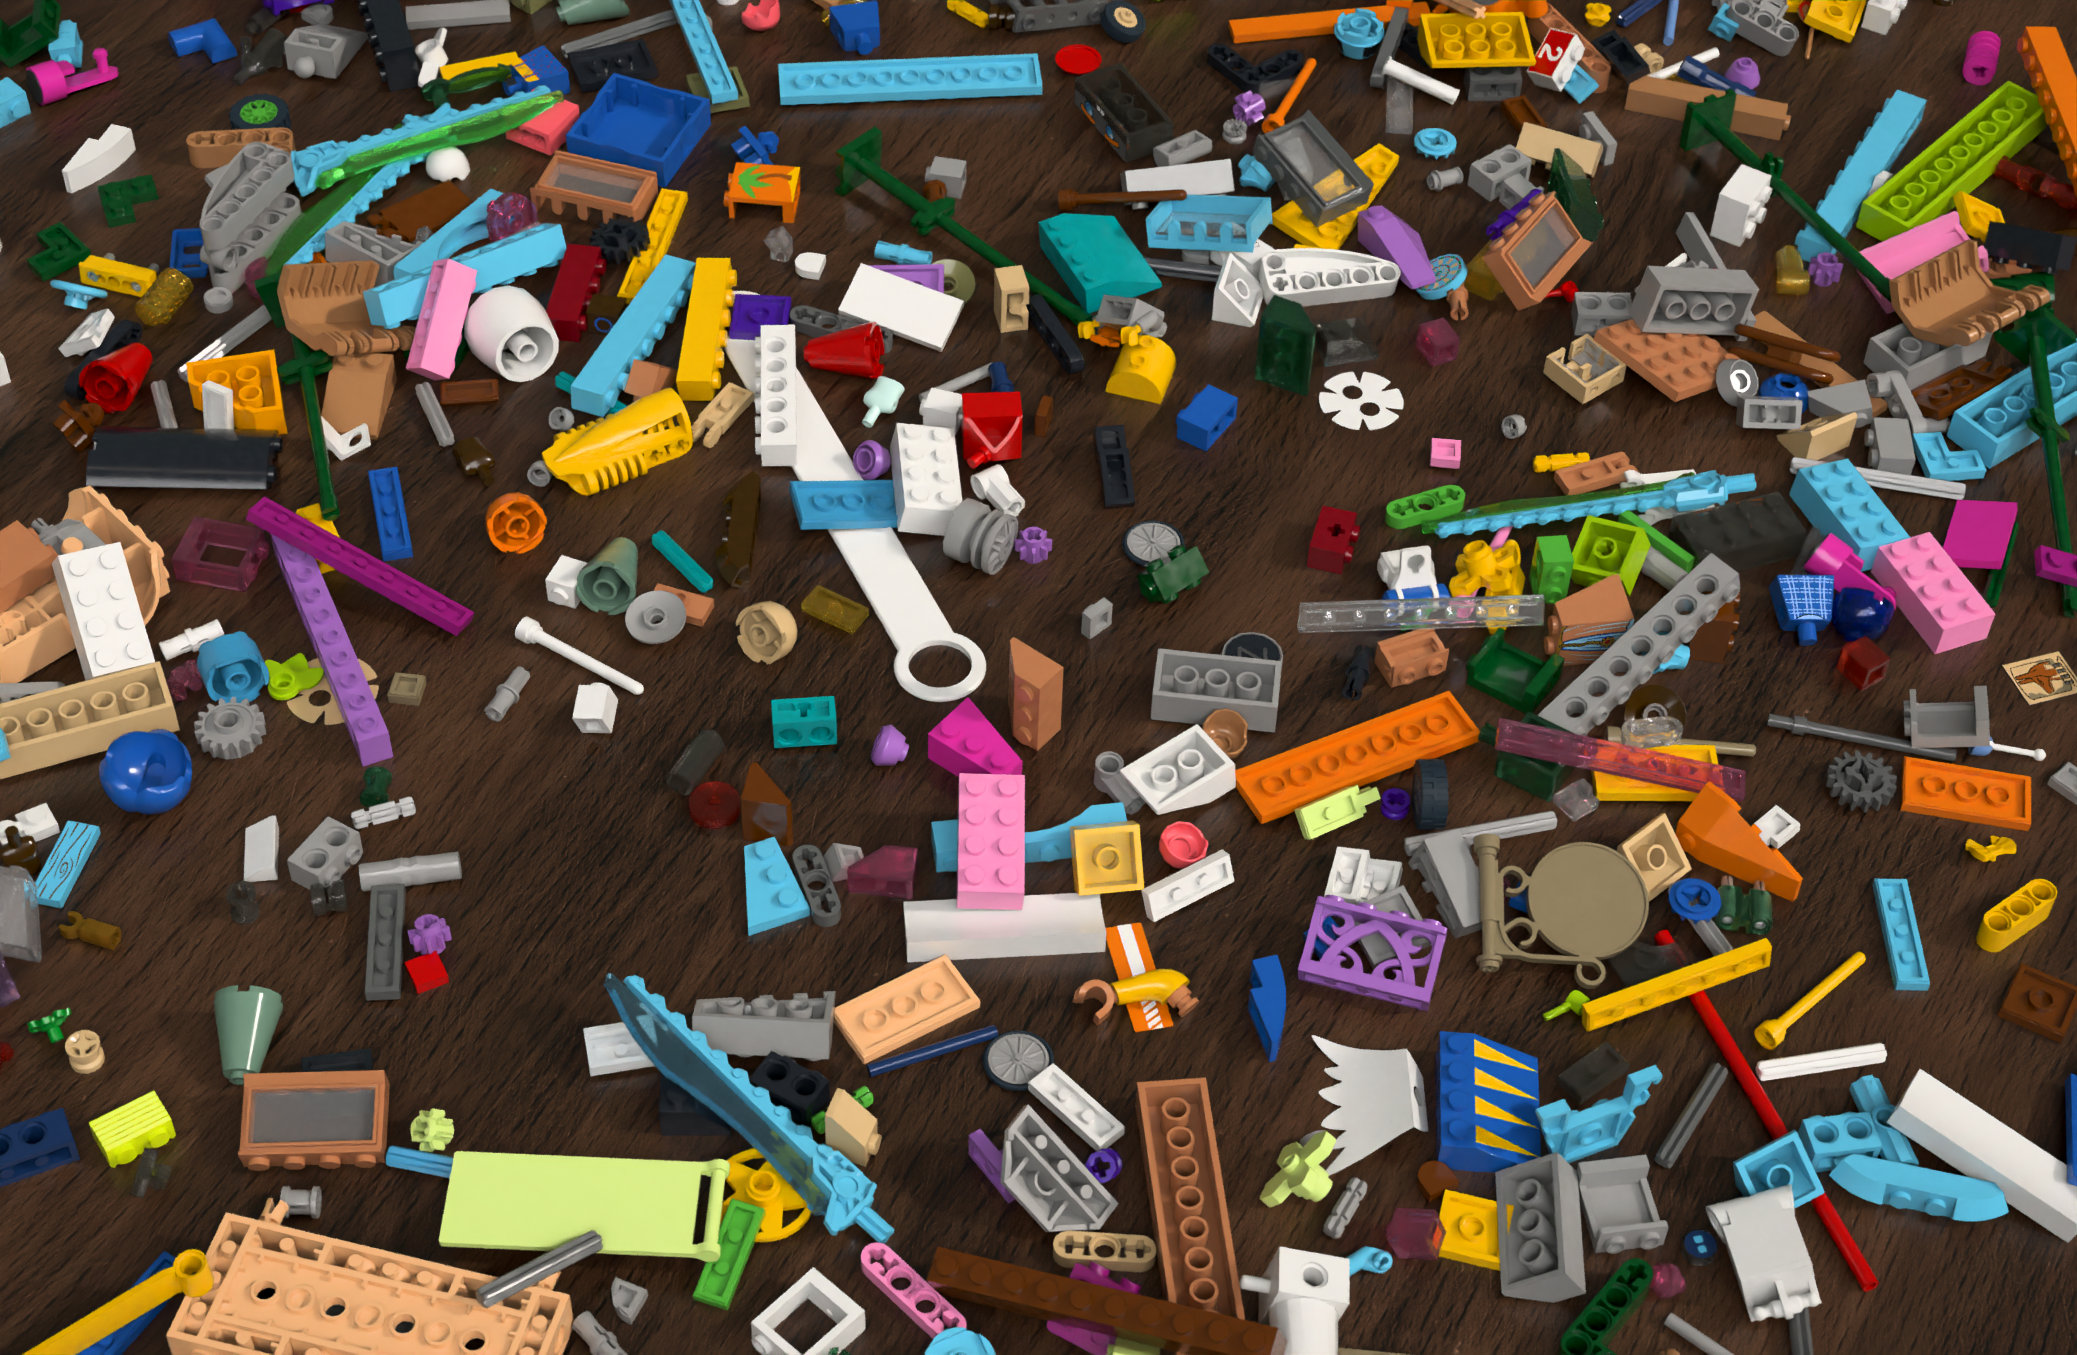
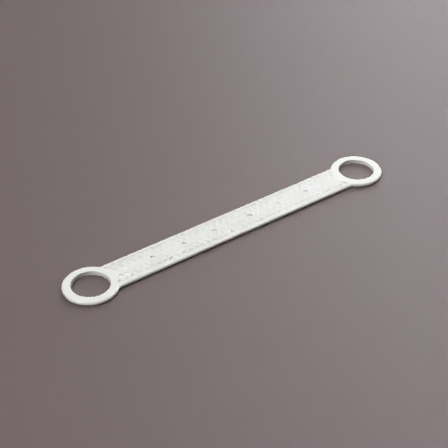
(871, 553)

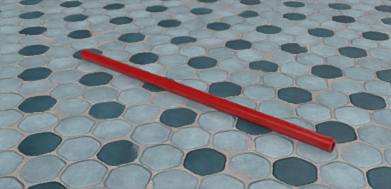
(1776, 1127)

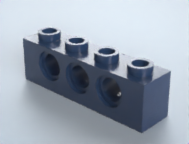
(25, 1157)

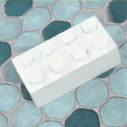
(924, 478)
(102, 610)

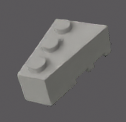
(361, 243)
(1453, 879)

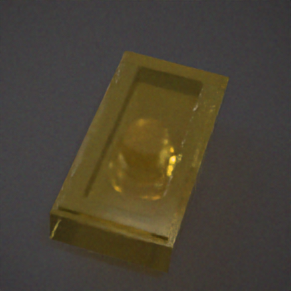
(835, 609)

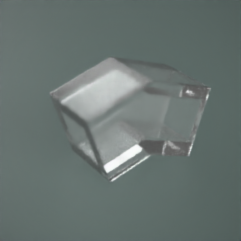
(780, 244)

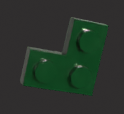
(121, 195)
(61, 252)

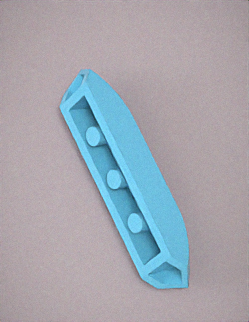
(1920, 1189)

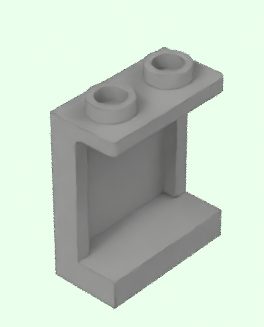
(1948, 723)
(1619, 1204)

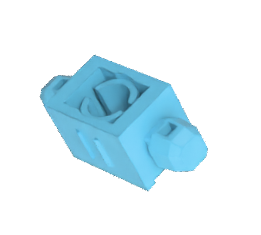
(68, 45)

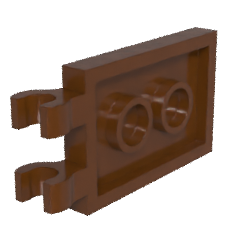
(428, 208)
(1957, 388)

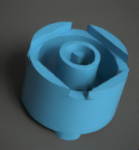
(232, 667)

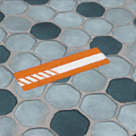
(1133, 957)

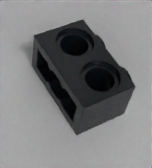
(793, 1083)

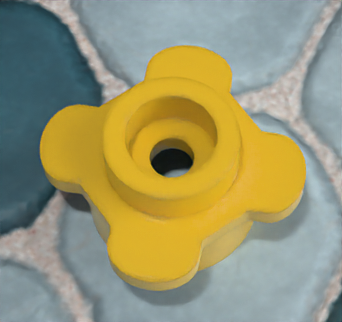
(1597, 14)

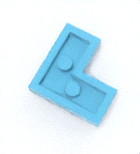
(1945, 465)

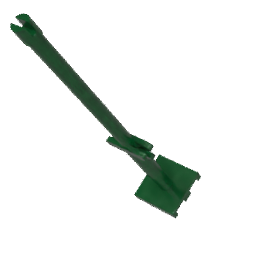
(1712, 123)
(863, 162)
(2031, 344)
(303, 369)

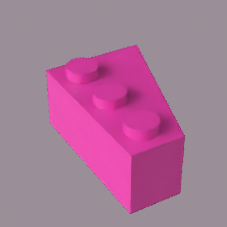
(971, 744)

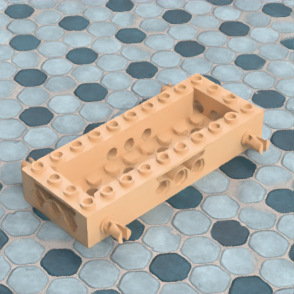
(372, 1285)

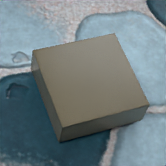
(407, 689)

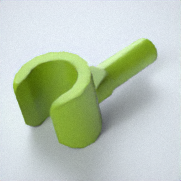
(1573, 1001)

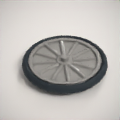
(1150, 541)
(1016, 1059)

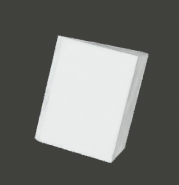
(1236, 294)

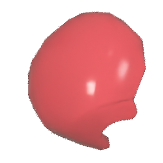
(763, 16)
(1182, 845)

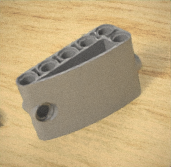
(247, 212)

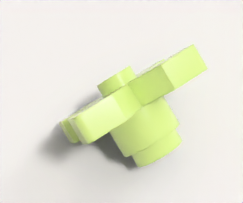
(1301, 1171)

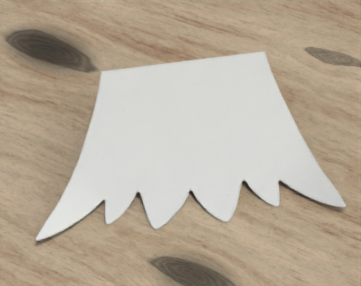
(1374, 1099)

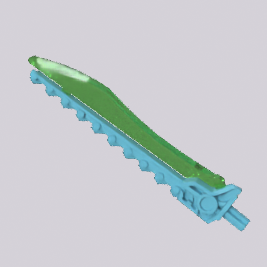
(332, 161)
(350, 198)
(1684, 493)

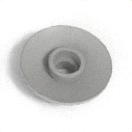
(655, 607)

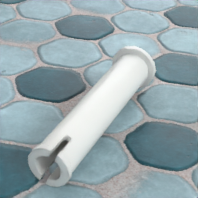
(1419, 81)

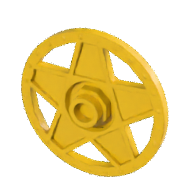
(766, 1190)

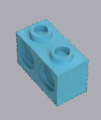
(1840, 1137)

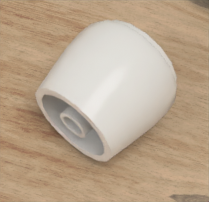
(515, 321)

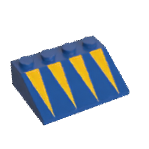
(1485, 1104)

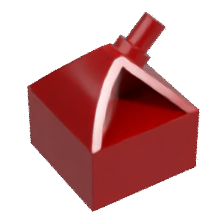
(991, 427)

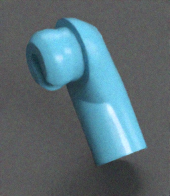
(1370, 1260)

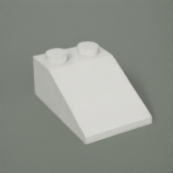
(1182, 773)

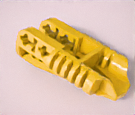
(621, 444)

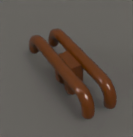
(1784, 354)

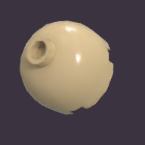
(766, 631)

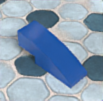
(1268, 1003)

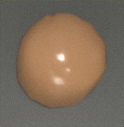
(1227, 730)

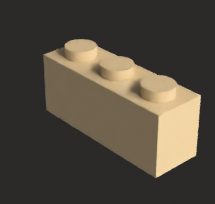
(1539, 146)

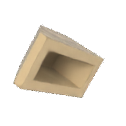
(851, 1128)

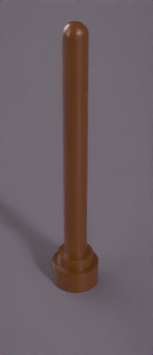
(1071, 199)

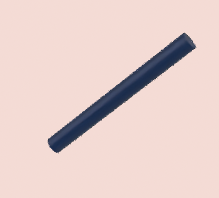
(931, 1051)

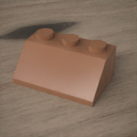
(1033, 695)

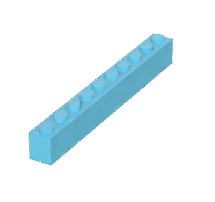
(1871, 156)

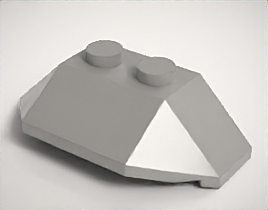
(1051, 1178)

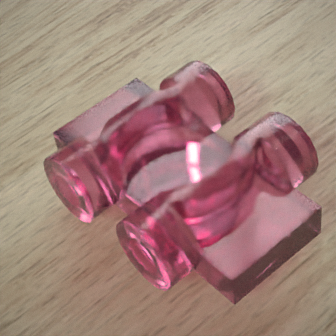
(183, 677)

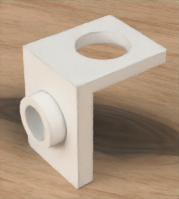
(340, 444)

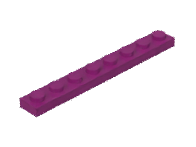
(360, 566)

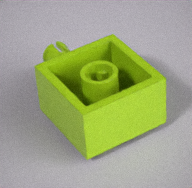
(1609, 550)

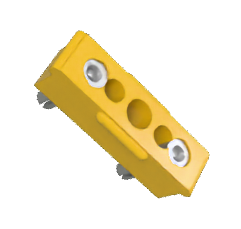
(117, 275)

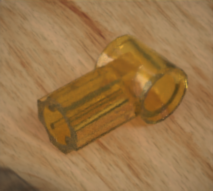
(1791, 276)

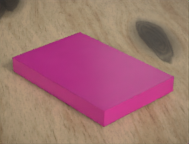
(1980, 533)

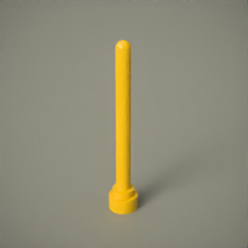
(1773, 1031)

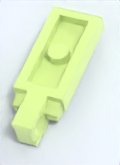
(1334, 810)

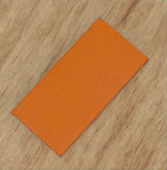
(1966, 793)

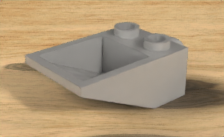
(322, 50)

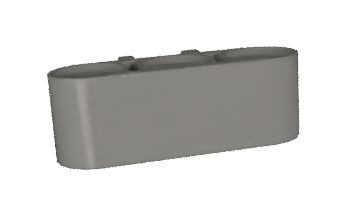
(1764, 25)

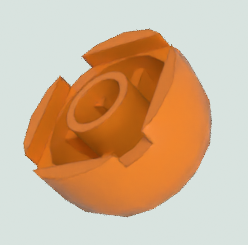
(515, 523)

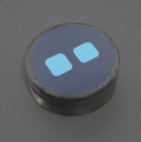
(1699, 1247)

